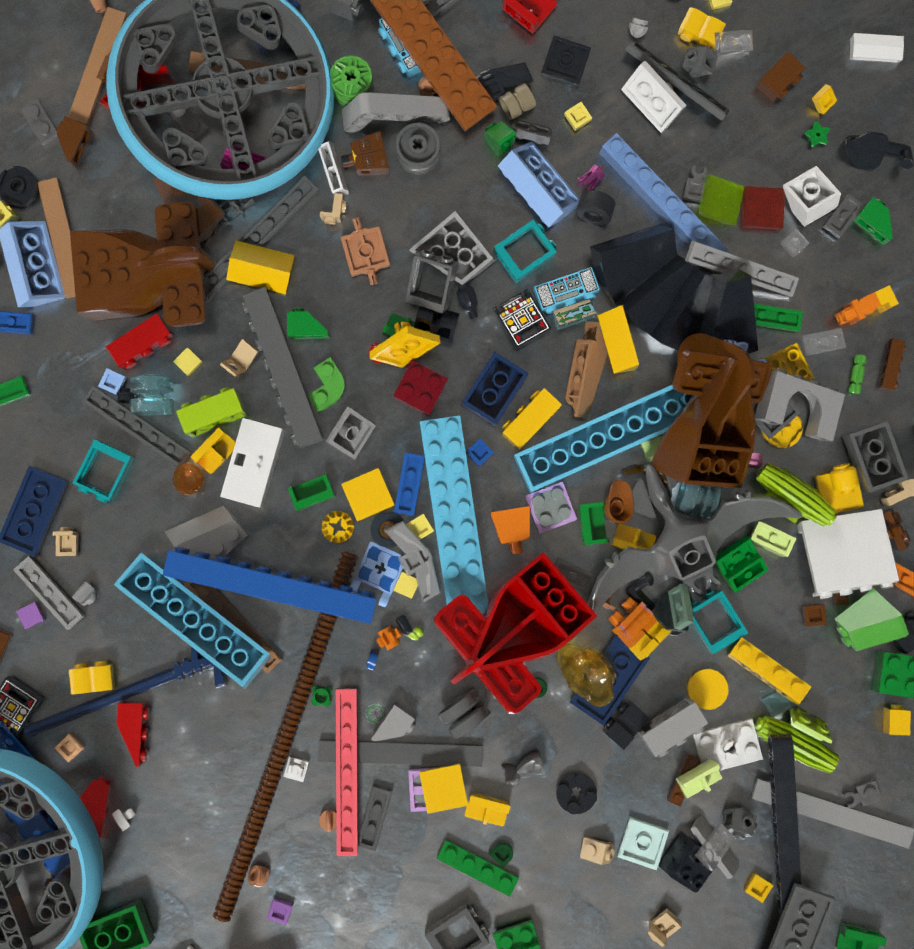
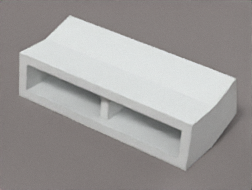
(876, 47)
(336, 168)

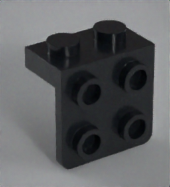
(683, 865)

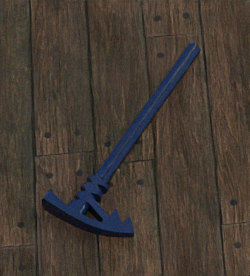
(178, 671)

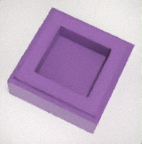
(30, 615)
(280, 911)

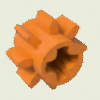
(388, 637)

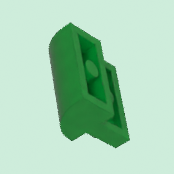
(740, 564)
(517, 937)

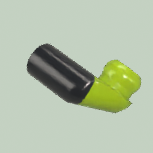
(406, 629)

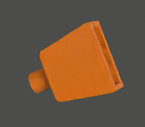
(512, 527)

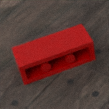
(140, 342)

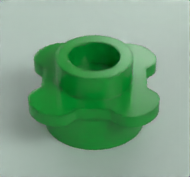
(317, 700)

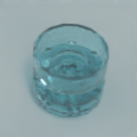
(151, 395)
(703, 498)

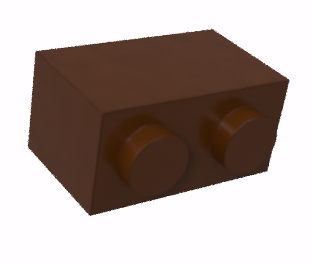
(780, 77)

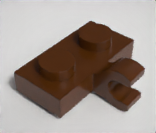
(896, 530)

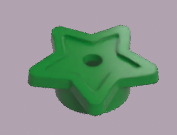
(813, 138)

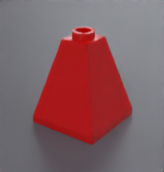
(98, 802)

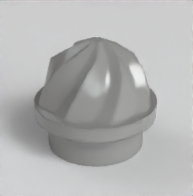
(638, 27)

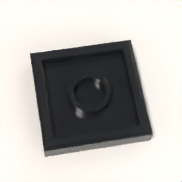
(566, 61)

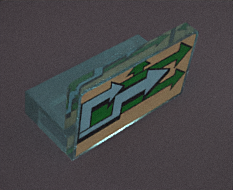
(574, 314)

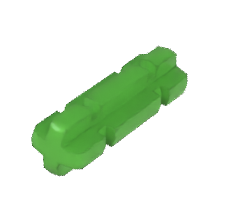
(857, 374)

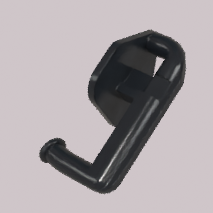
(869, 149)
(661, 610)

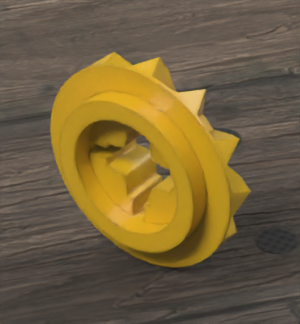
(346, 523)

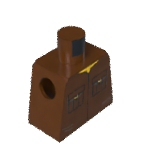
(367, 156)

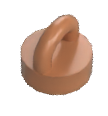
(425, 87)
(328, 820)
(258, 875)

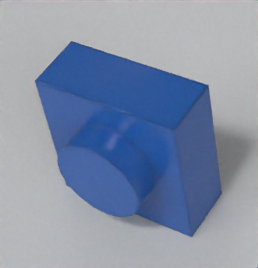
(479, 452)

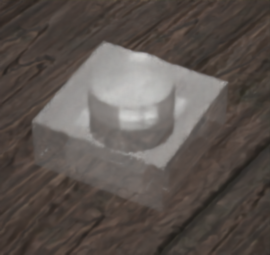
(794, 243)

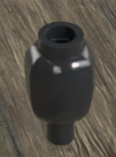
(467, 299)

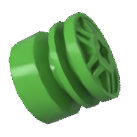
(345, 69)

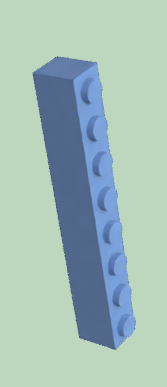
(657, 194)

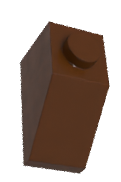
(73, 139)

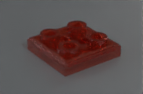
(763, 208)

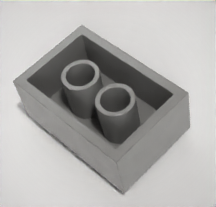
(673, 727)

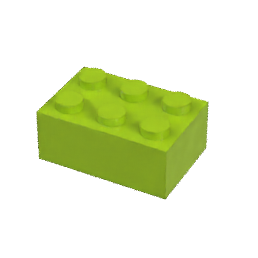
(212, 412)

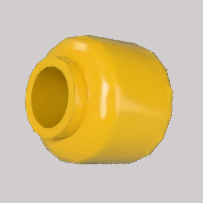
(844, 478)

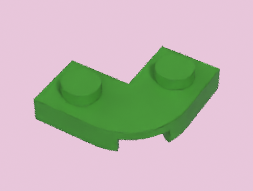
(332, 388)

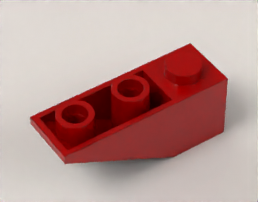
(132, 726)

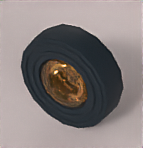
(378, 524)

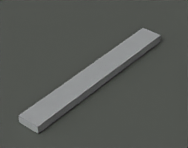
(842, 816)

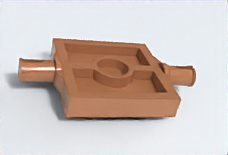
(365, 251)

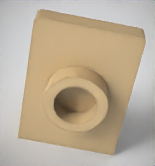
(241, 358)

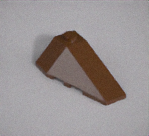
(208, 210)

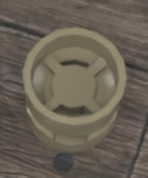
(517, 101)

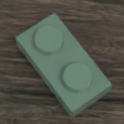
(681, 606)

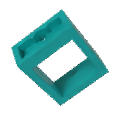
(508, 262)
(87, 464)
(729, 637)

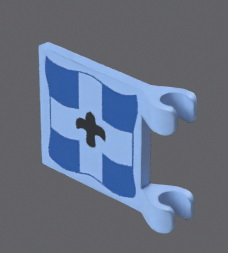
(380, 570)

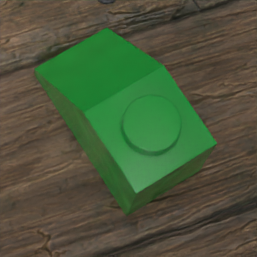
(499, 137)
(876, 220)
(304, 326)

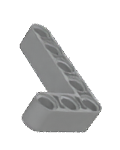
(392, 107)

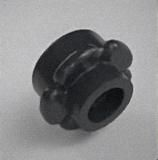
(125, 395)

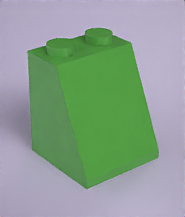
(870, 622)

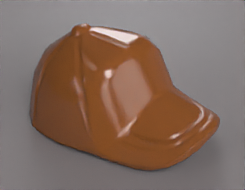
(619, 503)

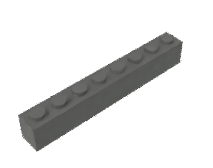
(282, 367)

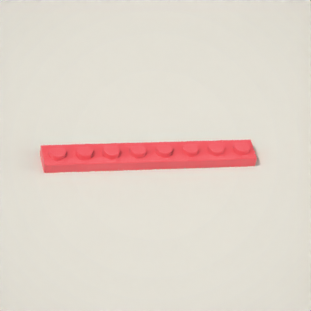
(346, 772)

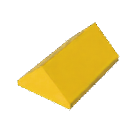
(260, 267)
(618, 340)

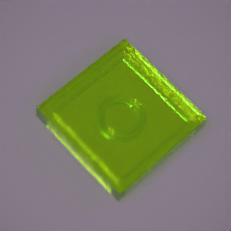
(721, 200)

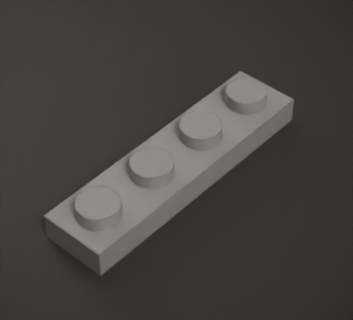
(48, 592)

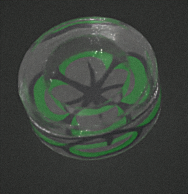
(375, 713)

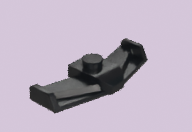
(499, 78)

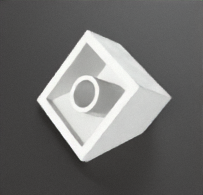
(811, 195)

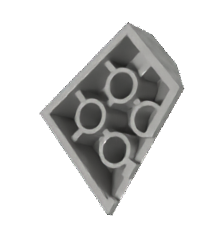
(458, 241)
(210, 533)

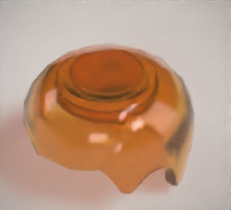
(187, 479)

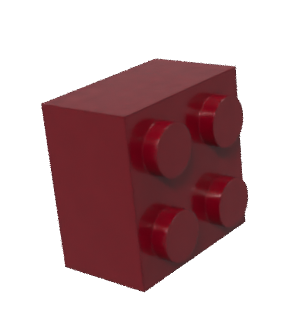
(420, 388)

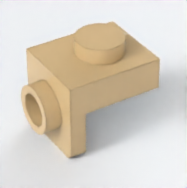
(339, 207)
(66, 542)
(597, 851)
(664, 926)

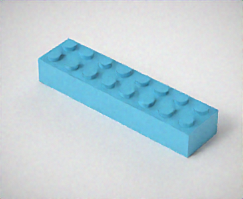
(193, 620)

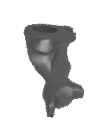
(527, 767)

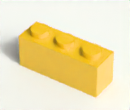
(530, 418)

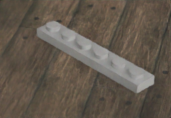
(724, 262)

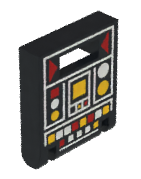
(519, 315)
(13, 711)

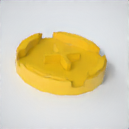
(787, 436)
(707, 688)

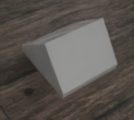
(350, 433)

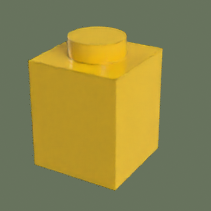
(896, 720)

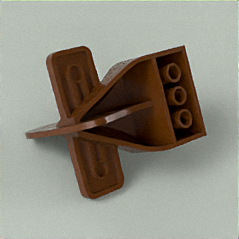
(133, 273)
(717, 428)

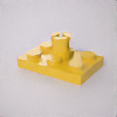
(404, 345)

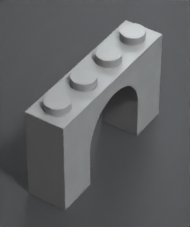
(823, 401)

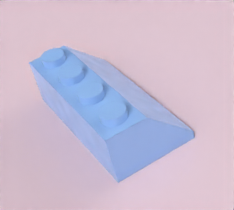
(539, 183)
(31, 263)

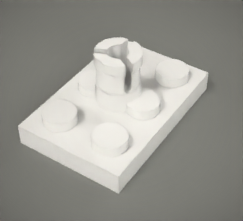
(653, 96)
(729, 744)

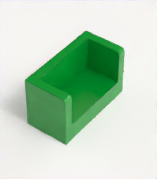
(311, 492)
(592, 523)

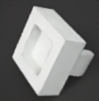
(296, 768)
(121, 818)

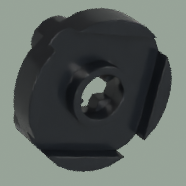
(29, 185)
(587, 796)

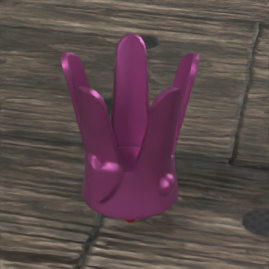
(592, 177)

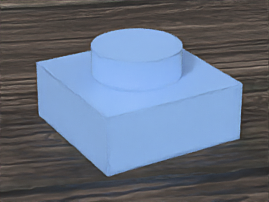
(112, 381)

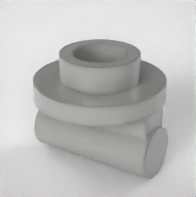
(85, 594)

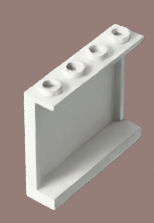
(849, 554)

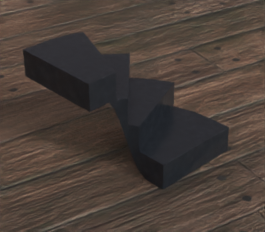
(671, 295)

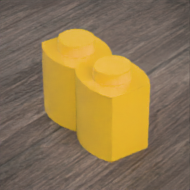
(700, 28)
(92, 678)

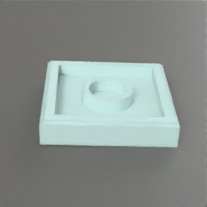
(643, 843)

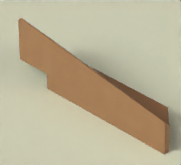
(586, 369)

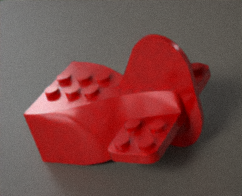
(523, 624)

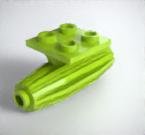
(796, 492)
(807, 738)

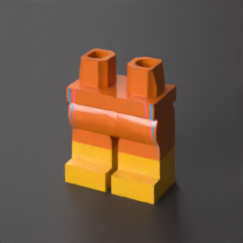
(859, 309)
(638, 628)

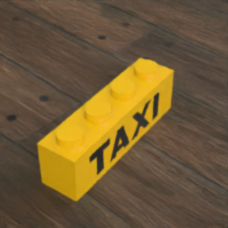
(769, 671)

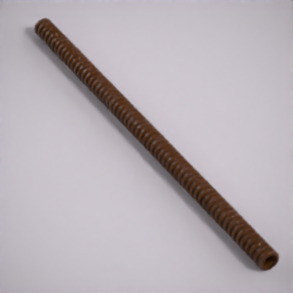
(280, 750)

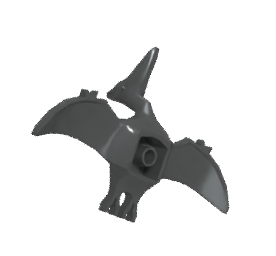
(685, 546)

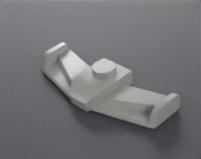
(415, 560)

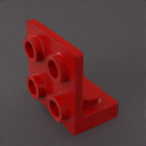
(529, 12)
(162, 76)

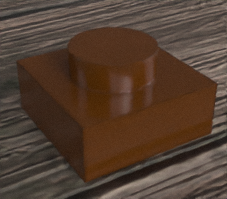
(814, 615)

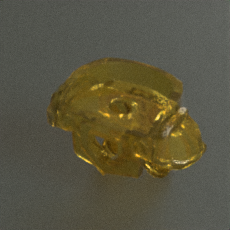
(599, 672)

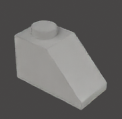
(395, 724)

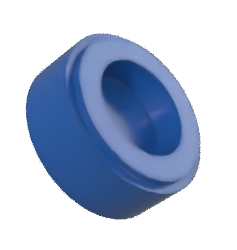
(372, 659)

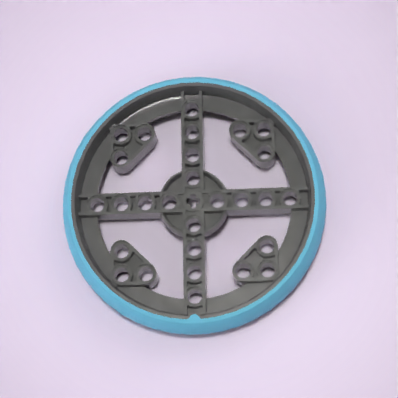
(190, 176)
(69, 897)

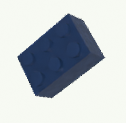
(494, 389)

